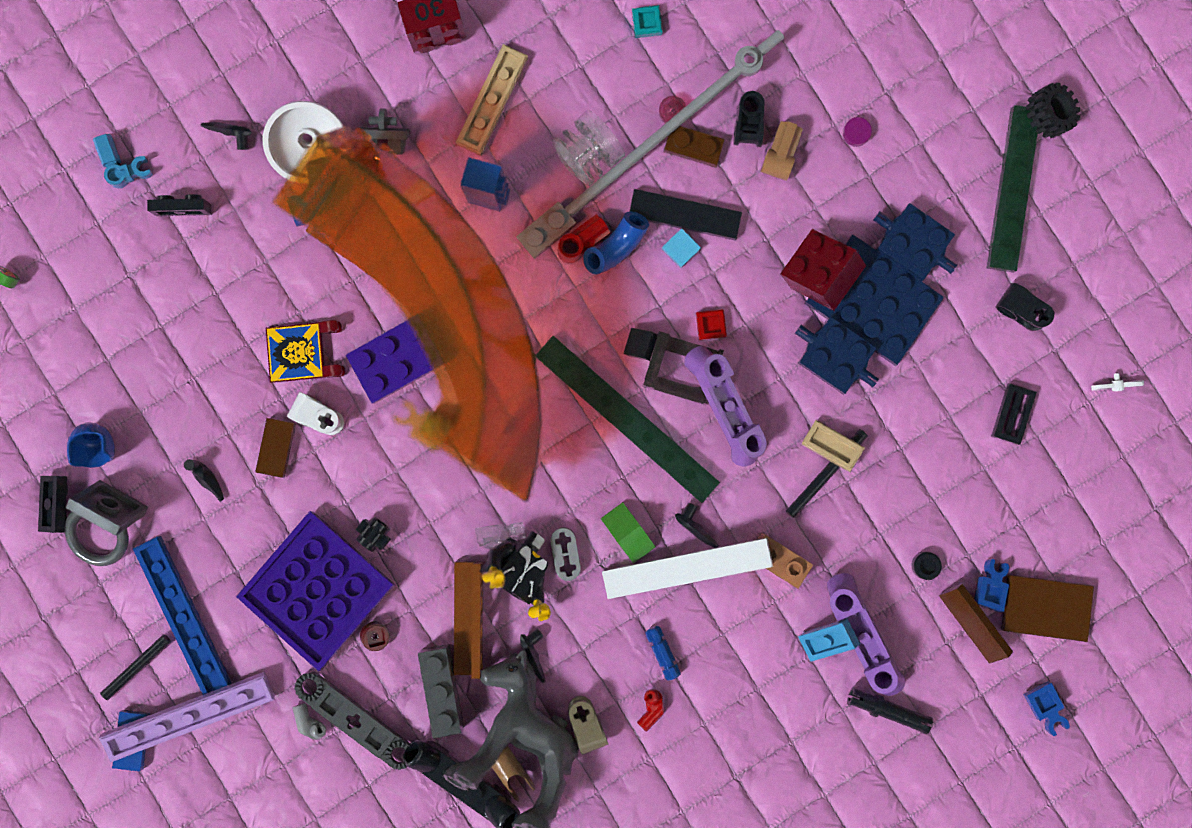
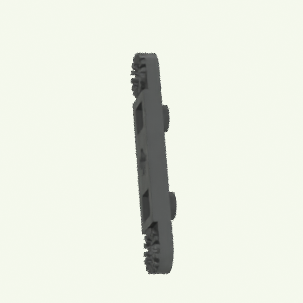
(336, 707)

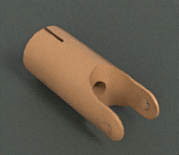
(508, 766)

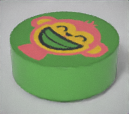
(8, 278)

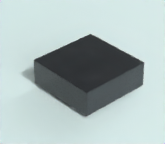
(640, 344)

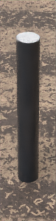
(135, 667)

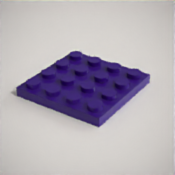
(315, 590)

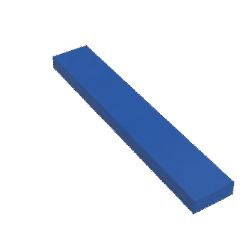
(182, 615)

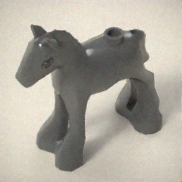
(528, 730)

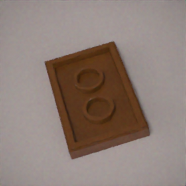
(1048, 608)

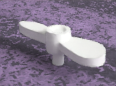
(1117, 384)

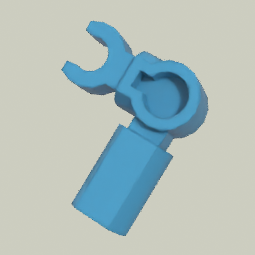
(116, 174)

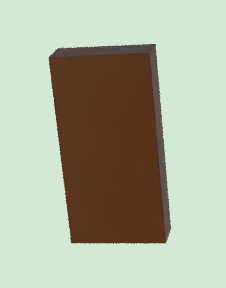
(275, 448)

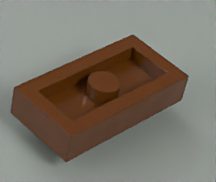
(694, 146)

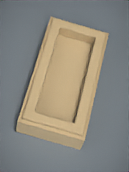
(833, 446)

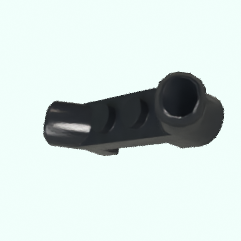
(487, 800)

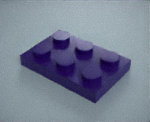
(390, 362)

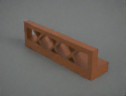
(468, 619)

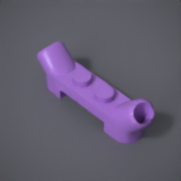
(713, 375)
(872, 651)

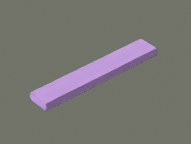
(187, 717)

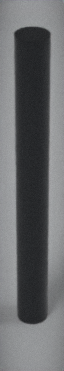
(820, 480)

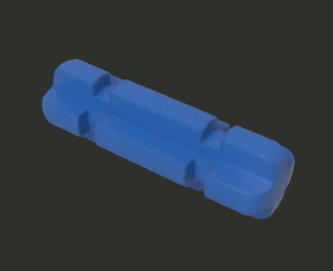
(663, 653)

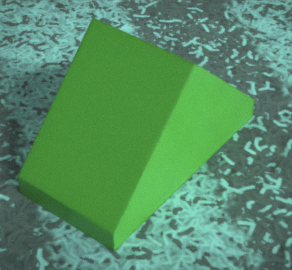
(628, 532)

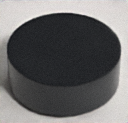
(926, 565)

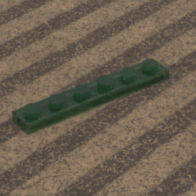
(1012, 192)

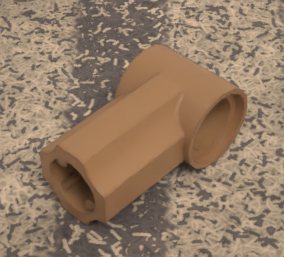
(780, 157)

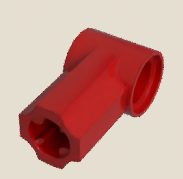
(583, 237)

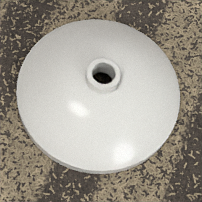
(285, 130)

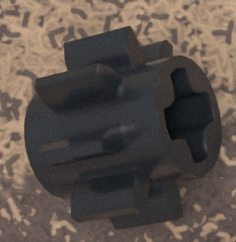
(373, 534)

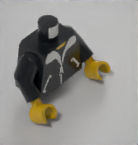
(519, 572)

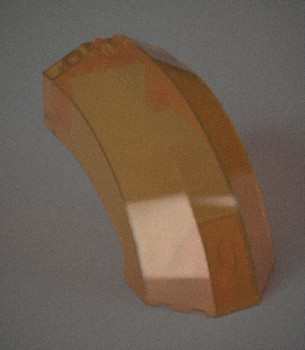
(447, 288)

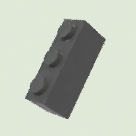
(441, 691)

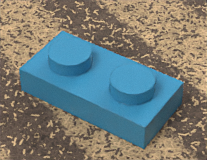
(829, 640)

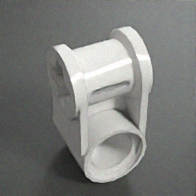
(313, 414)

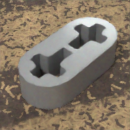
(558, 554)

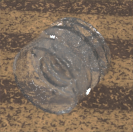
(592, 144)

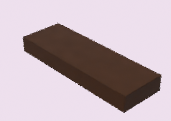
(976, 623)

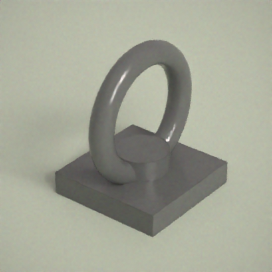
(108, 510)

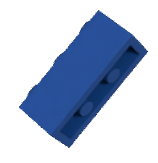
(485, 184)

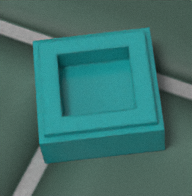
(647, 21)

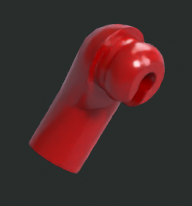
(654, 709)

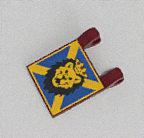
(297, 352)

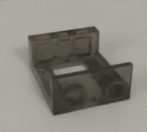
(677, 346)

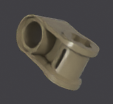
(586, 728)

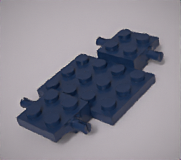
(883, 305)

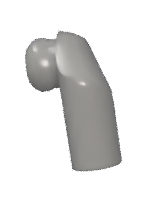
(306, 725)

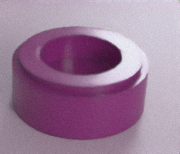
(857, 131)

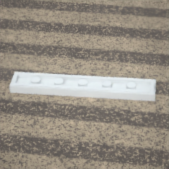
(688, 568)

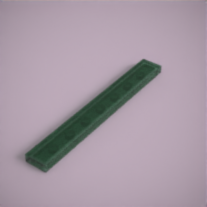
(627, 419)

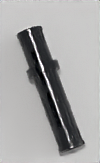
(879, 707)

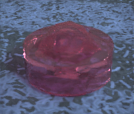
(670, 107)

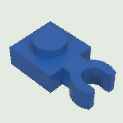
(990, 590)
(1045, 705)

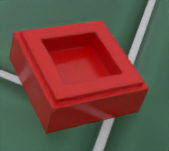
(711, 325)

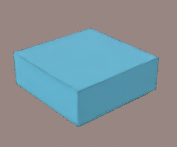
(681, 248)

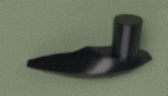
(230, 130)
(204, 477)
(694, 528)
(532, 655)

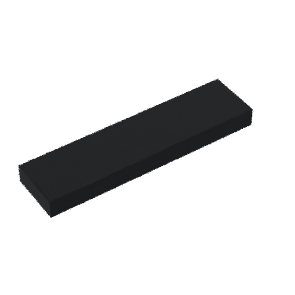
(686, 214)

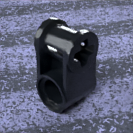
(749, 125)
(1022, 305)

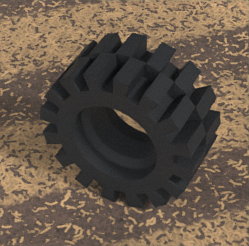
(1043, 116)

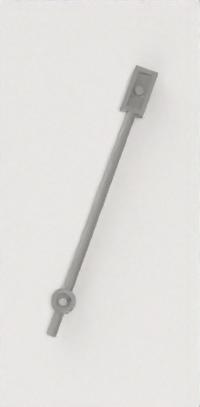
(559, 220)

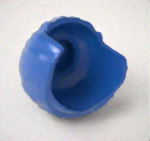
(90, 446)

